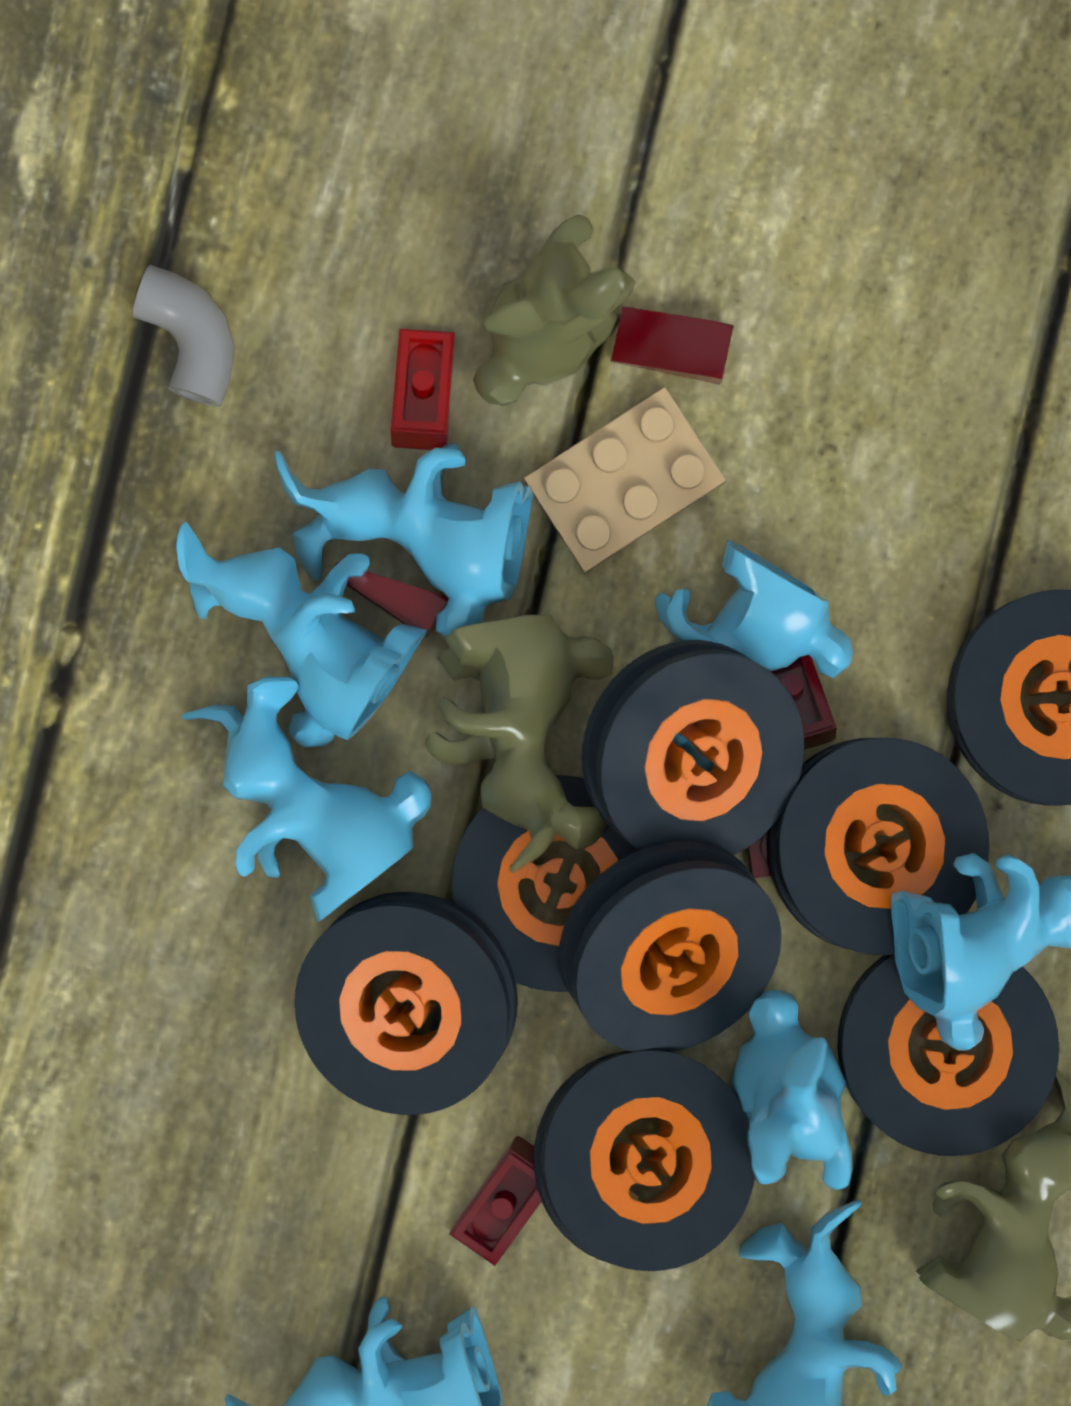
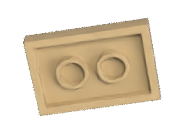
(624, 480)

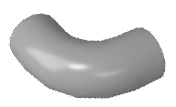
(199, 332)

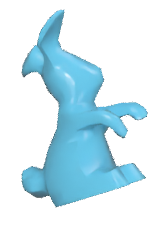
(457, 547)
(765, 619)
(338, 663)
(338, 825)
(964, 960)
(790, 1094)
(822, 1302)
(454, 1377)

